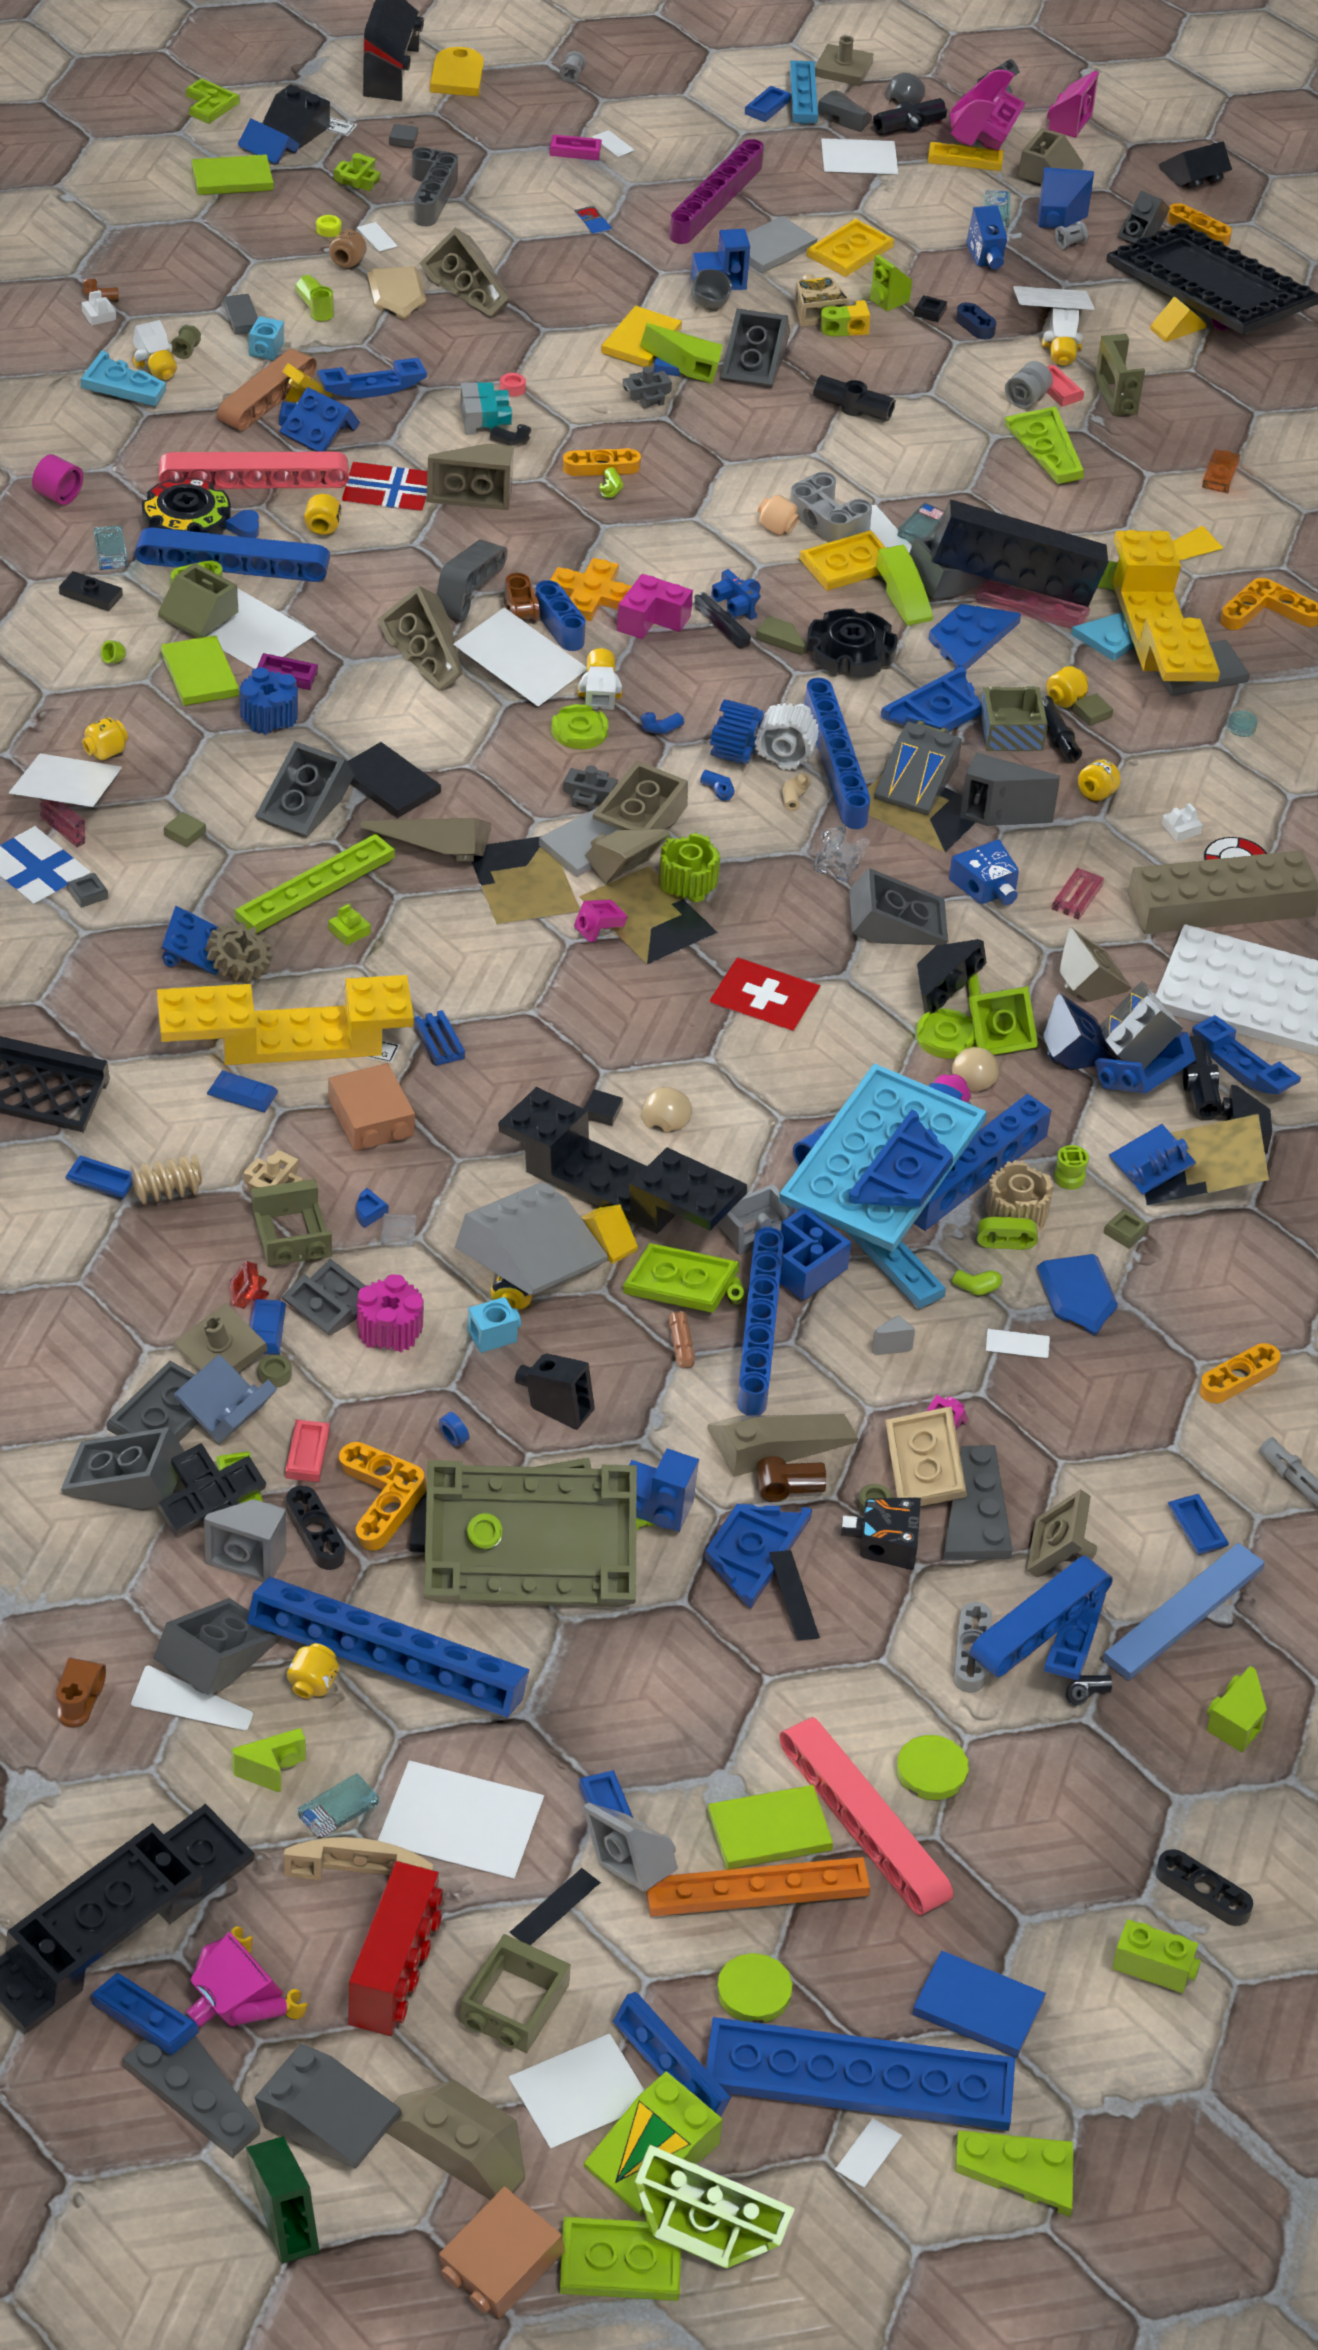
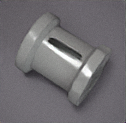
(574, 70)
(1071, 234)

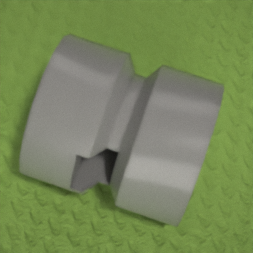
(1028, 384)

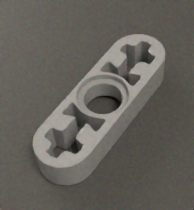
(965, 1635)

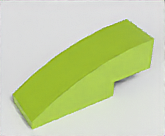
(904, 584)

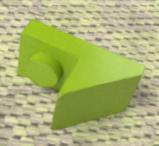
(262, 1759)

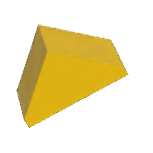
(1176, 321)
(611, 1232)

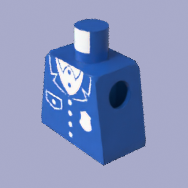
(987, 237)
(986, 873)

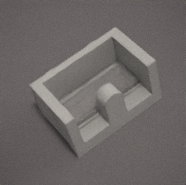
(752, 1213)

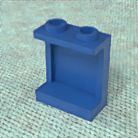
(1133, 1078)

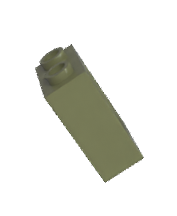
(525, 1963)

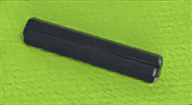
(722, 620)

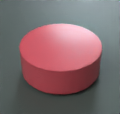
(513, 383)

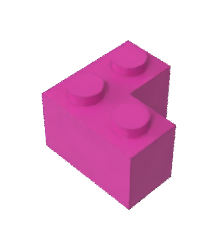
(651, 603)

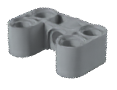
(821, 513)

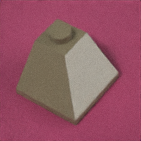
(623, 851)
(1090, 969)

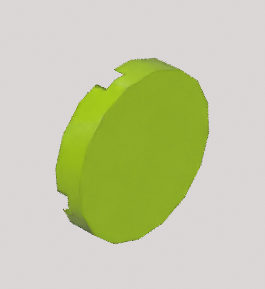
(579, 727)
(945, 1033)
(932, 1767)
(754, 1988)

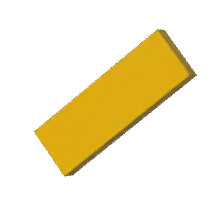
(965, 156)

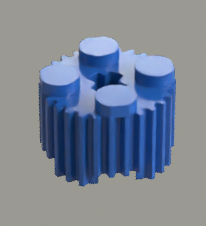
(269, 700)
(736, 731)

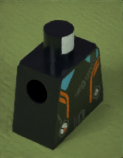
(887, 1530)

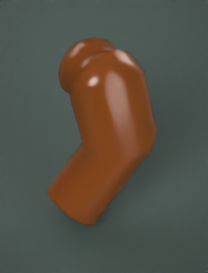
(90, 285)

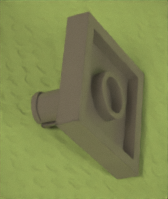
(844, 63)
(223, 1335)
(1061, 1534)

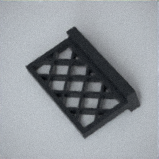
(45, 1064)

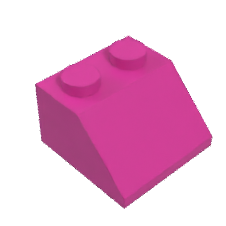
(1074, 106)

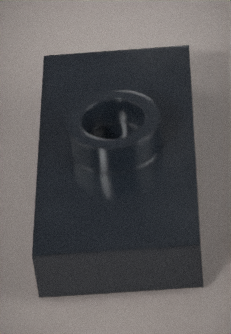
(90, 591)

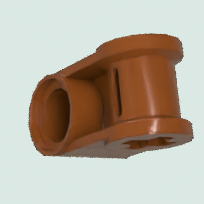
(520, 597)
(79, 1690)

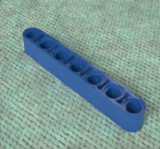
(234, 554)
(838, 754)
(760, 1321)

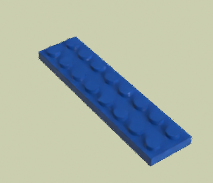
(862, 2073)

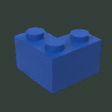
(730, 259)
(812, 1253)
(666, 1491)

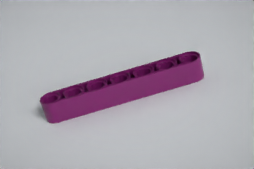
(716, 191)

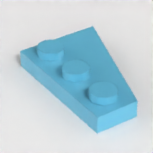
(1106, 635)

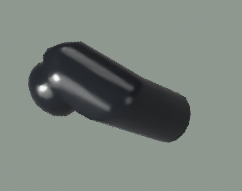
(511, 438)
(1080, 1690)

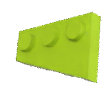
(1024, 2164)

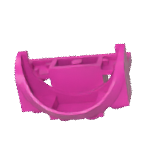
(986, 111)

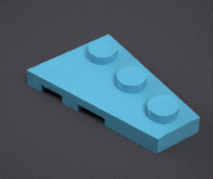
(120, 381)

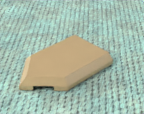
(397, 289)

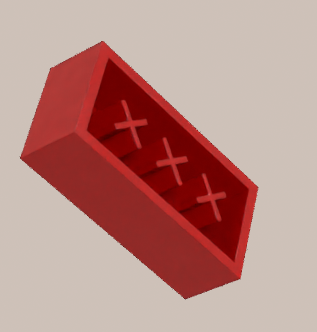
(394, 1949)

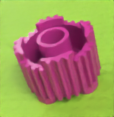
(390, 1314)

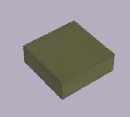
(1093, 709)
(184, 829)
(1126, 1228)

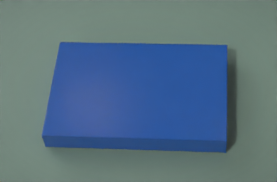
(979, 2003)

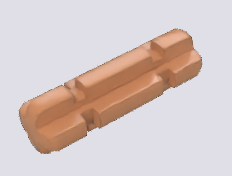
(681, 1339)

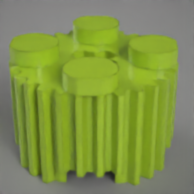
(689, 867)

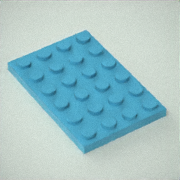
(856, 1139)

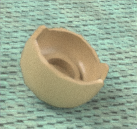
(977, 1068)
(666, 1109)

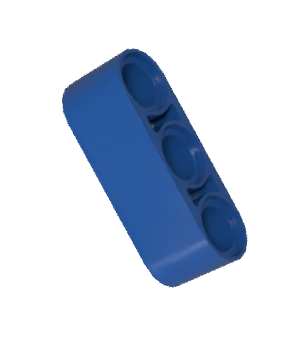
(560, 615)

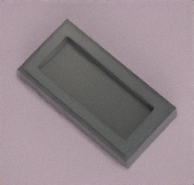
(240, 312)

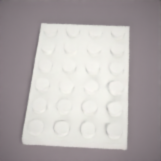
(1245, 985)

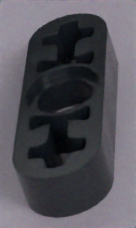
(315, 1540)
(1207, 1901)

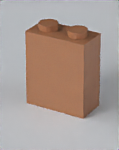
(371, 1106)
(500, 2253)

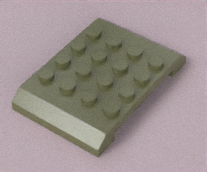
(561, 1540)

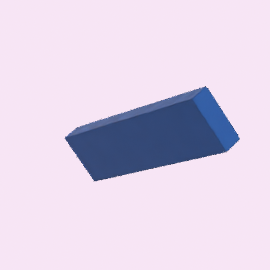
(667, 2052)

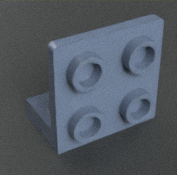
(222, 1398)

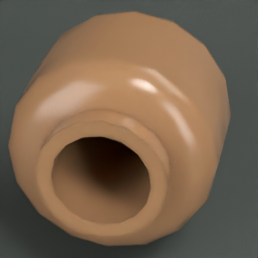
(347, 249)

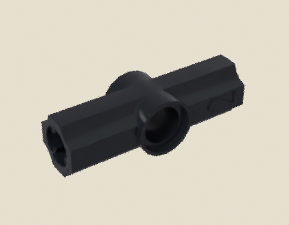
(909, 116)
(854, 397)
(1202, 1081)

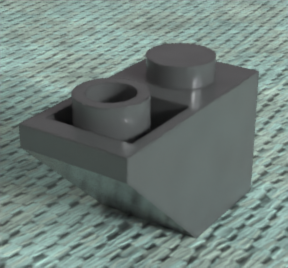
(1144, 218)

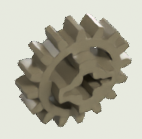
(239, 951)

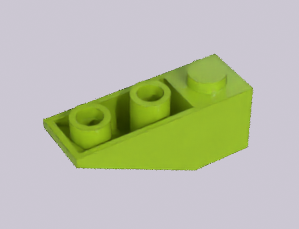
(690, 354)

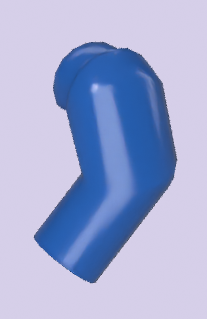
(663, 726)
(722, 785)

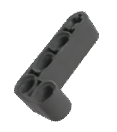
(439, 176)
(467, 573)

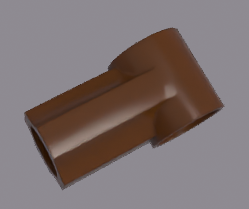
(780, 1479)

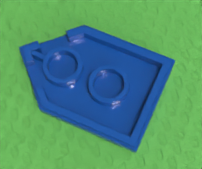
(1078, 1290)

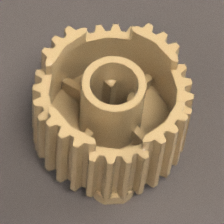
(1019, 1193)

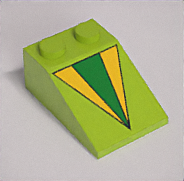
(660, 2117)

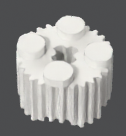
(787, 735)

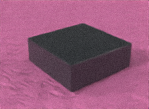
(930, 308)
(603, 1107)

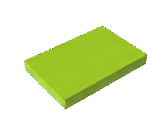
(232, 174)
(199, 670)
(681, 1277)
(770, 1827)
(618, 2260)

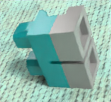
(484, 406)

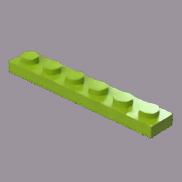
(315, 883)

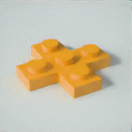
(592, 587)

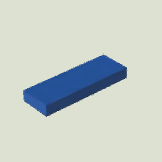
(144, 2013)

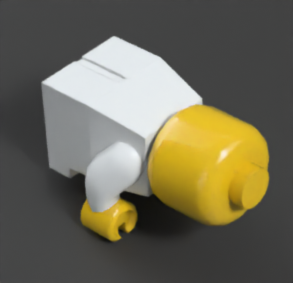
(1063, 336)
(154, 349)
(600, 682)

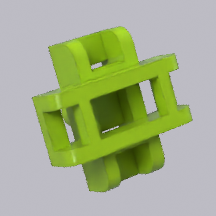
(356, 174)

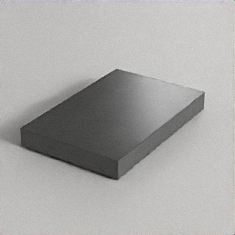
(1230, 667)
(156, 1406)

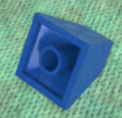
(1064, 197)

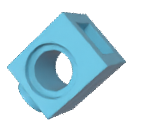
(266, 338)
(493, 1324)

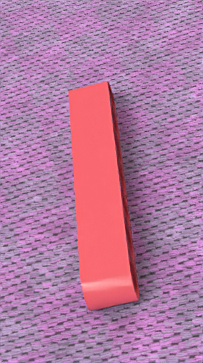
(257, 469)
(866, 1816)

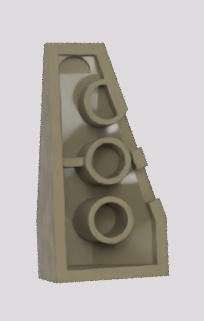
(465, 272)
(424, 636)
(450, 836)
(753, 1437)

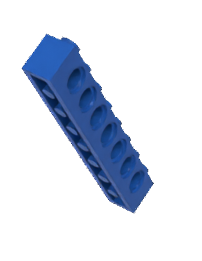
(388, 1646)

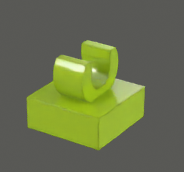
(349, 925)

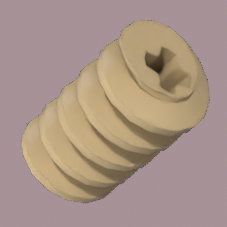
(167, 1178)

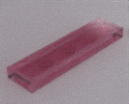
(1032, 604)

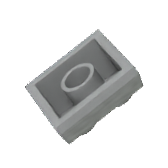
(246, 1539)
(630, 1847)

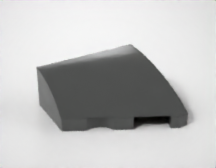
(850, 113)

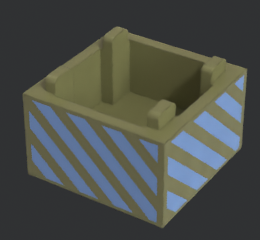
(1013, 719)

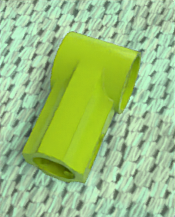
(317, 297)

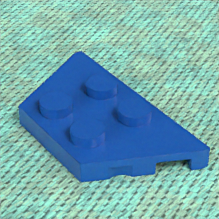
(971, 632)
(939, 704)
(904, 1168)
(744, 1542)

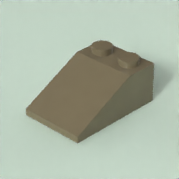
(472, 476)
(644, 800)

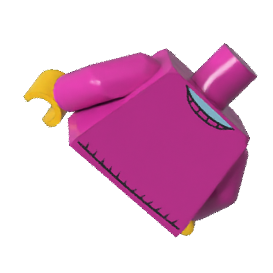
(238, 1985)

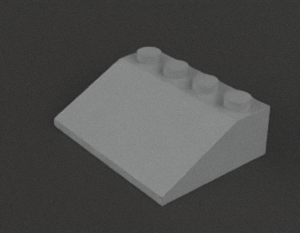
(530, 1239)

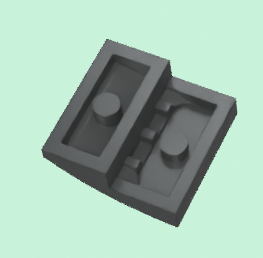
(326, 1297)

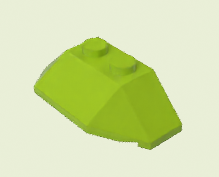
(707, 2211)

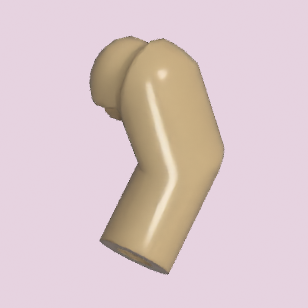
(795, 788)

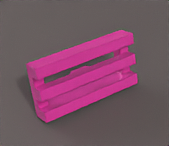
(575, 147)

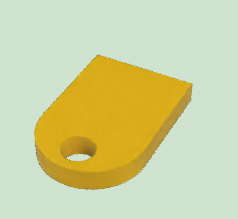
(457, 72)

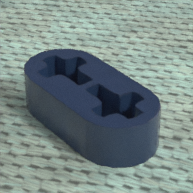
(976, 320)

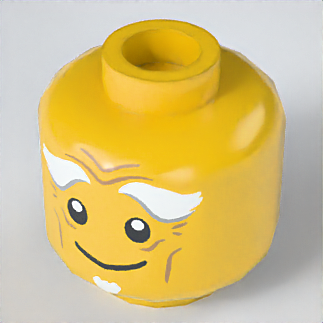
(313, 1671)

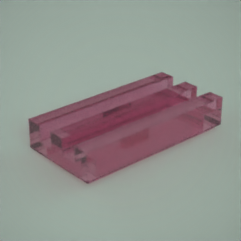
(63, 821)
(1071, 906)

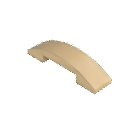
(347, 1854)

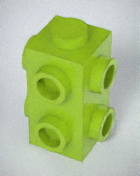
(1156, 1956)

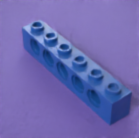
(996, 1143)

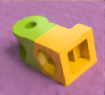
(845, 320)

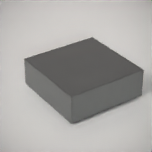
(403, 136)
(87, 890)

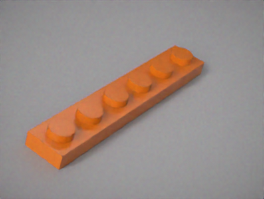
(759, 1886)

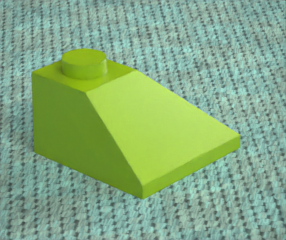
(1003, 1020)

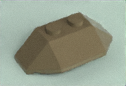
(462, 2136)

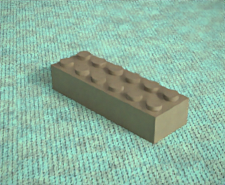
(1223, 891)

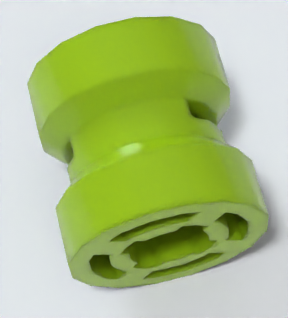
(1071, 1167)

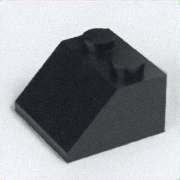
(298, 114)
(1198, 165)

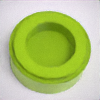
(484, 1531)

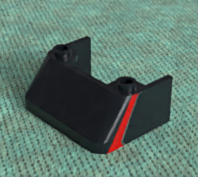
(388, 35)

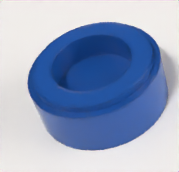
(453, 1429)

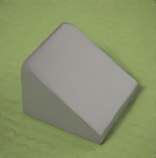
(893, 1337)

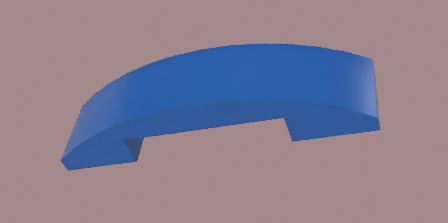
(373, 384)
(1242, 1062)
(1073, 1643)

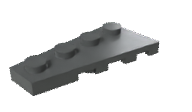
(979, 1521)
(196, 2091)

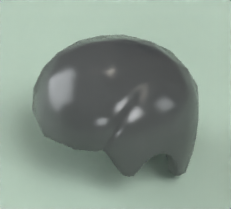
(905, 88)
(711, 288)

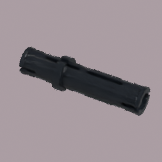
(1062, 736)

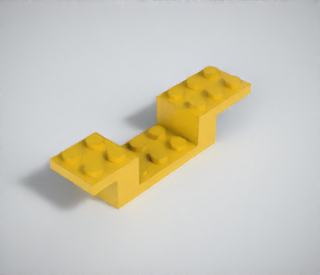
(1146, 594)
(287, 1033)

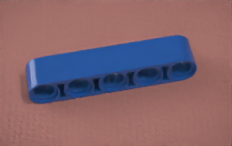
(1041, 1616)

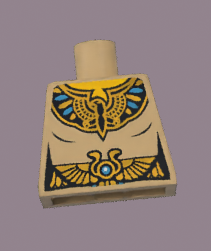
(815, 294)

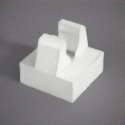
(98, 309)
(1182, 823)

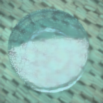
(1242, 723)

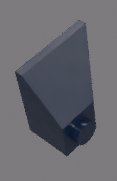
(1074, 1036)

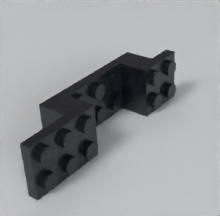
(649, 1195)
(107, 1904)

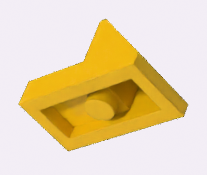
(300, 382)

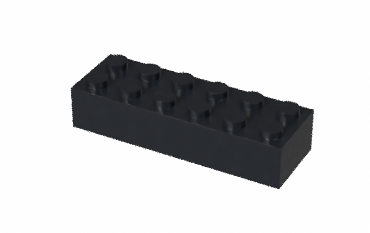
(1019, 553)

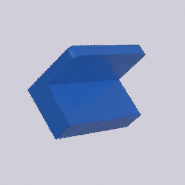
(265, 140)

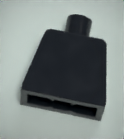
(559, 1388)

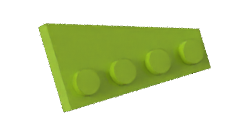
(1048, 442)

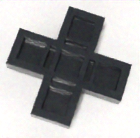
(207, 1487)

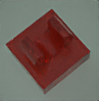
(247, 1285)

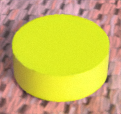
(328, 225)

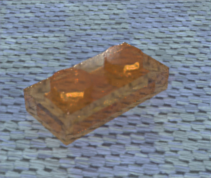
(1221, 471)

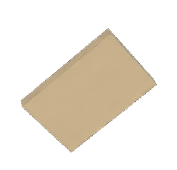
(926, 1456)

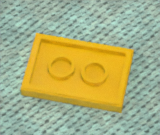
(850, 247)
(627, 337)
(843, 560)

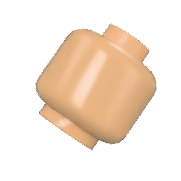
(778, 515)

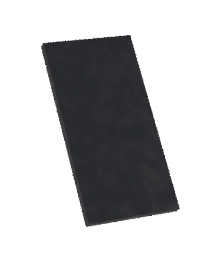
(1213, 278)

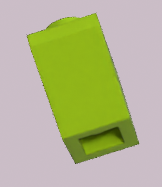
(889, 285)
(1240, 1712)

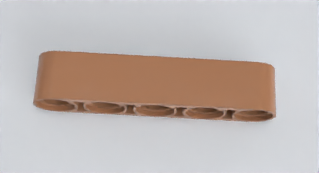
(263, 391)

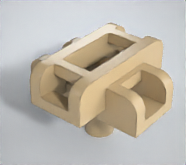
(272, 1170)

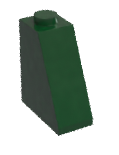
(283, 2198)

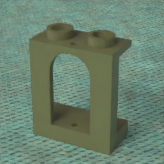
(1112, 370)
(288, 1200)

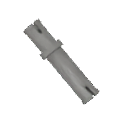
(1275, 1452)

